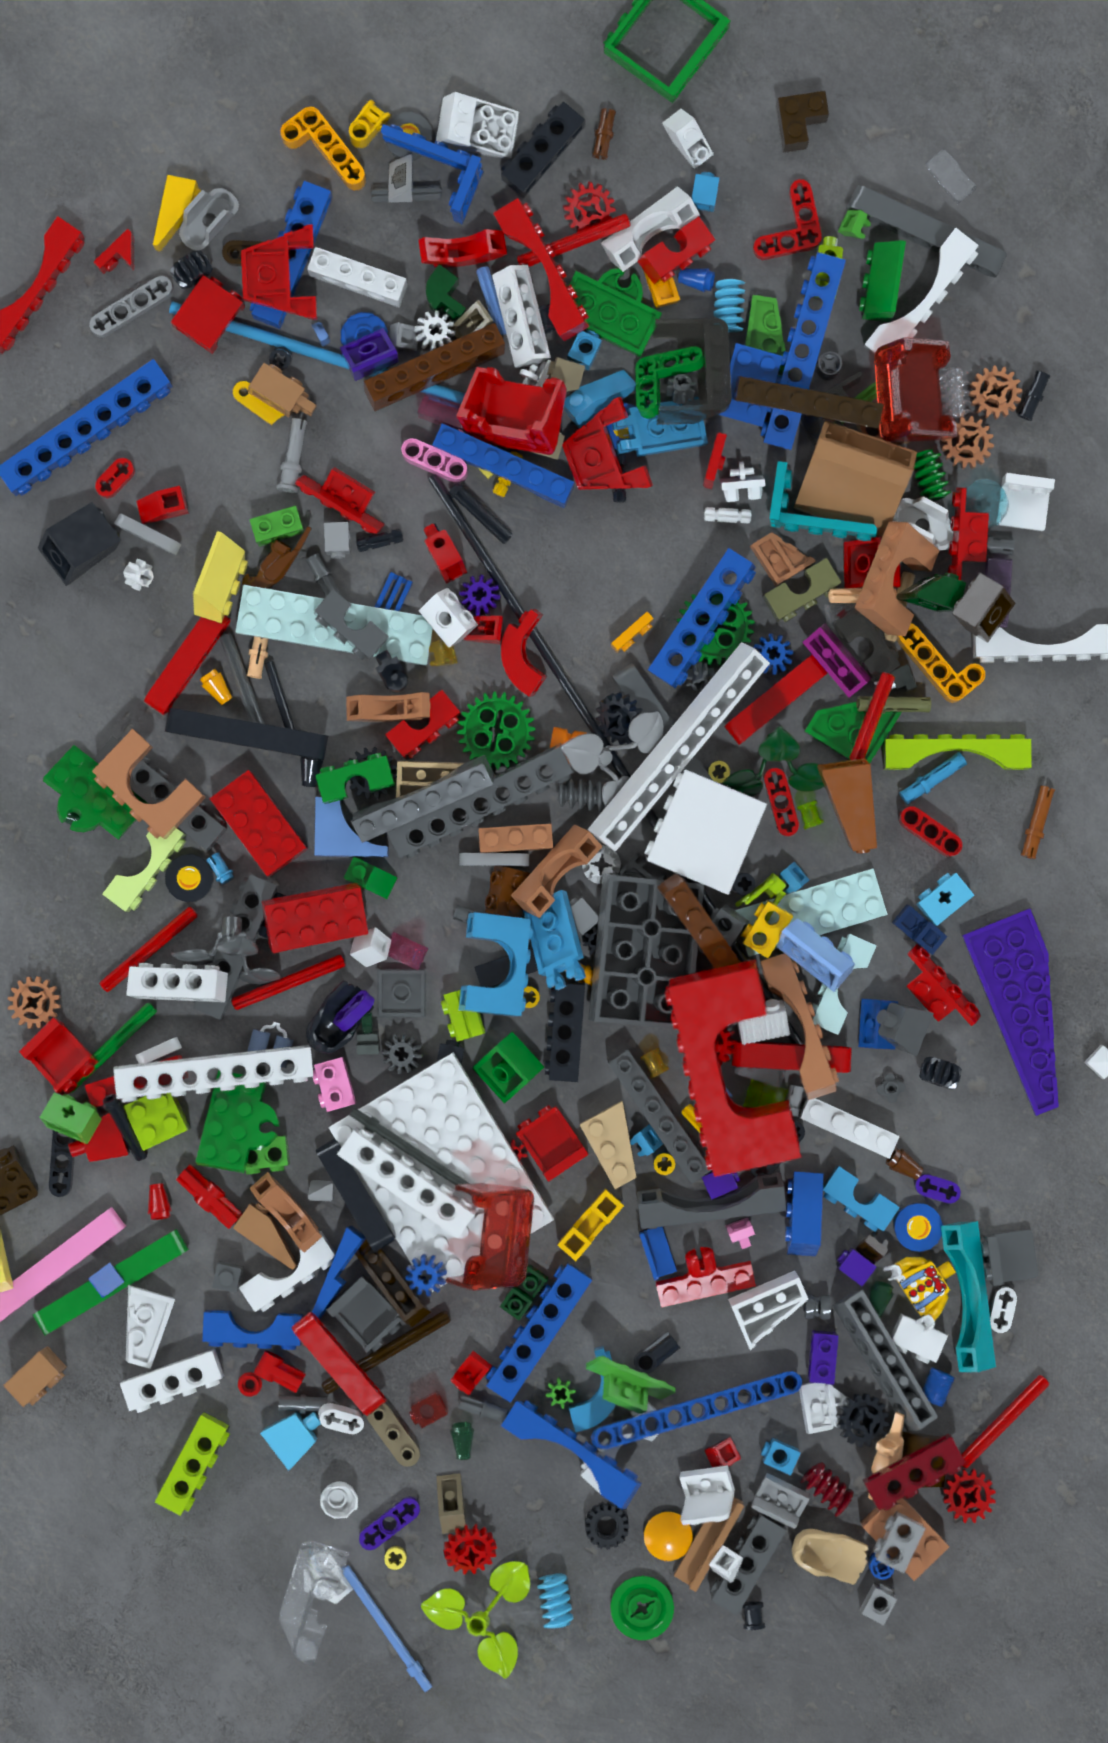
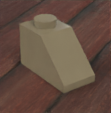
(451, 1503)

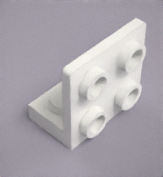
(1027, 501)

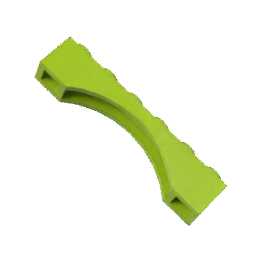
(1006, 753)

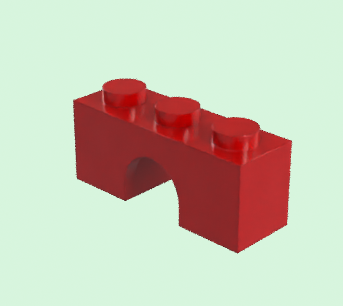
(661, 263)
(408, 740)

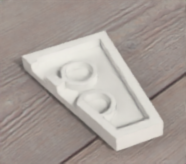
(145, 1324)

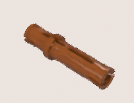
(1037, 823)

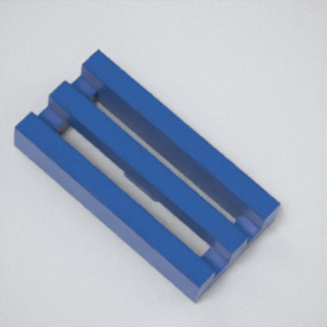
(400, 580)

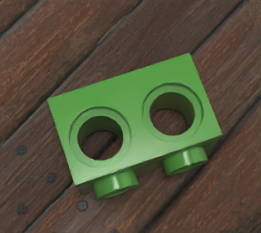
(277, 525)
(265, 1161)

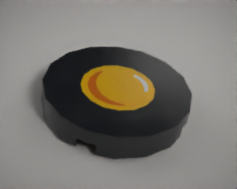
(189, 878)

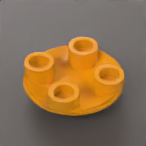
(667, 1536)

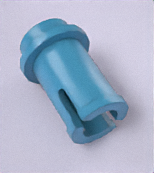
(220, 868)

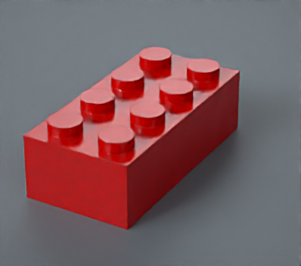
(258, 823)
(314, 917)

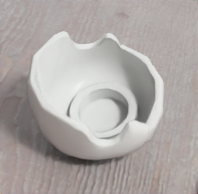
(339, 1500)

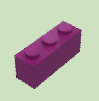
(837, 660)

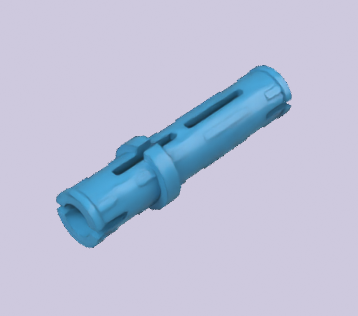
(928, 781)

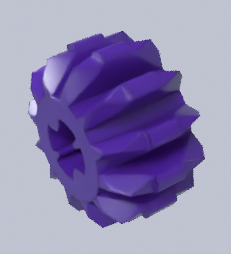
(485, 601)

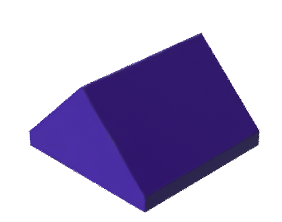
(369, 354)

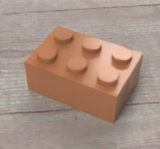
(929, 1547)

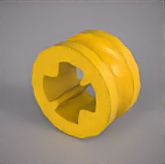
(528, 989)
(658, 1158)

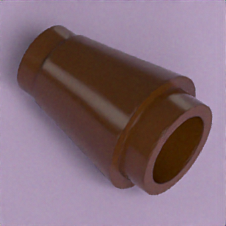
(904, 1164)

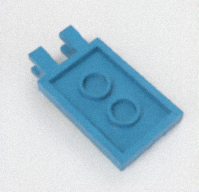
(653, 439)
(556, 942)

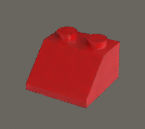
(858, 560)

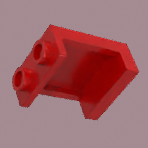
(207, 313)
(59, 1056)
(551, 1142)

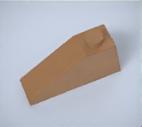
(263, 1231)

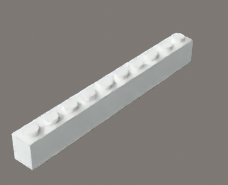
(678, 746)

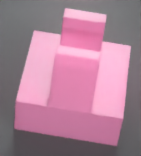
(740, 1232)

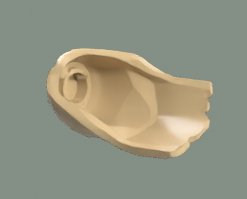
(830, 1555)

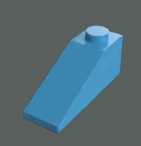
(595, 396)

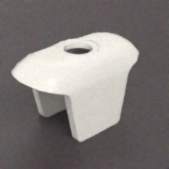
(937, 516)

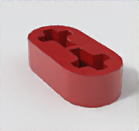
(119, 482)

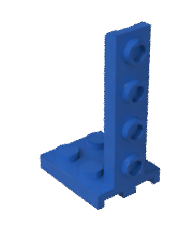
(438, 151)

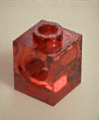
(436, 1402)

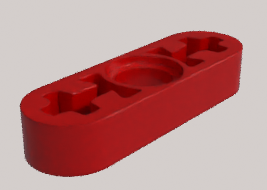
(782, 783)

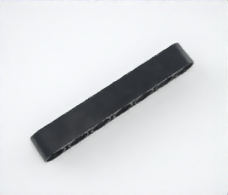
(246, 733)

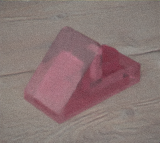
(406, 951)

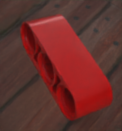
(942, 832)

